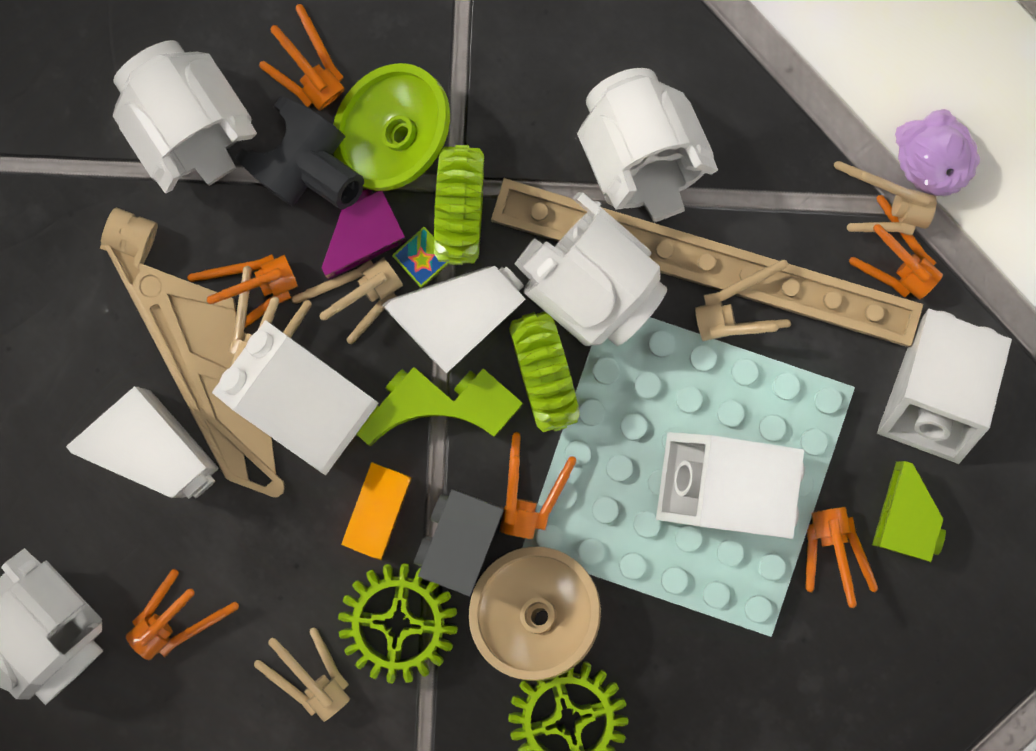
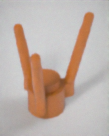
(320, 85)
(917, 271)
(272, 277)
(520, 515)
(833, 529)
(152, 633)

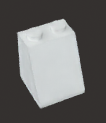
(457, 312)
(946, 386)
(294, 397)
(146, 446)
(730, 484)

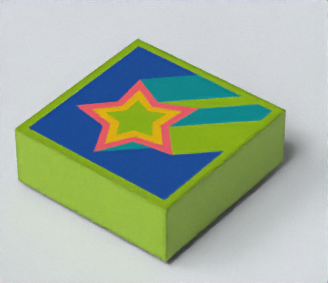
(419, 259)

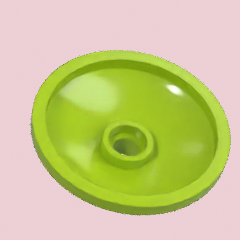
(378, 116)

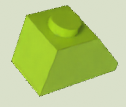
(909, 517)

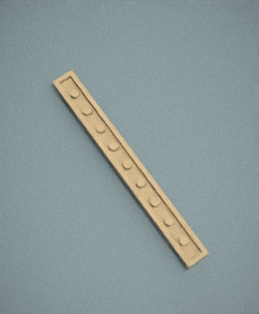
(722, 266)

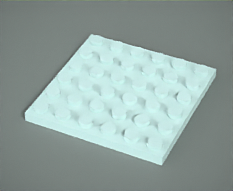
(609, 505)

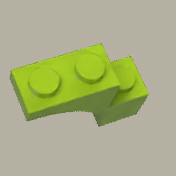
(413, 396)

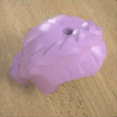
(932, 148)

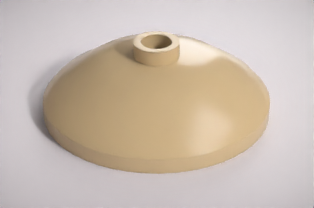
(506, 607)

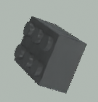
(460, 541)

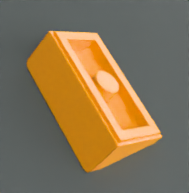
(376, 511)

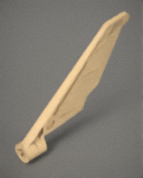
(194, 346)

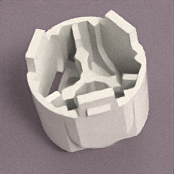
(179, 114)
(644, 143)
(594, 278)
(43, 630)

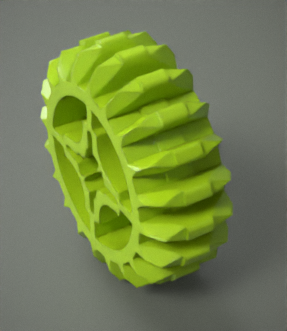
(458, 204)
(544, 371)
(393, 660)
(587, 711)

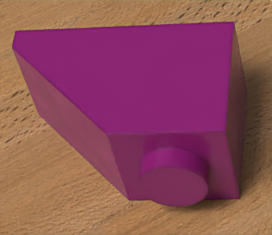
(362, 234)

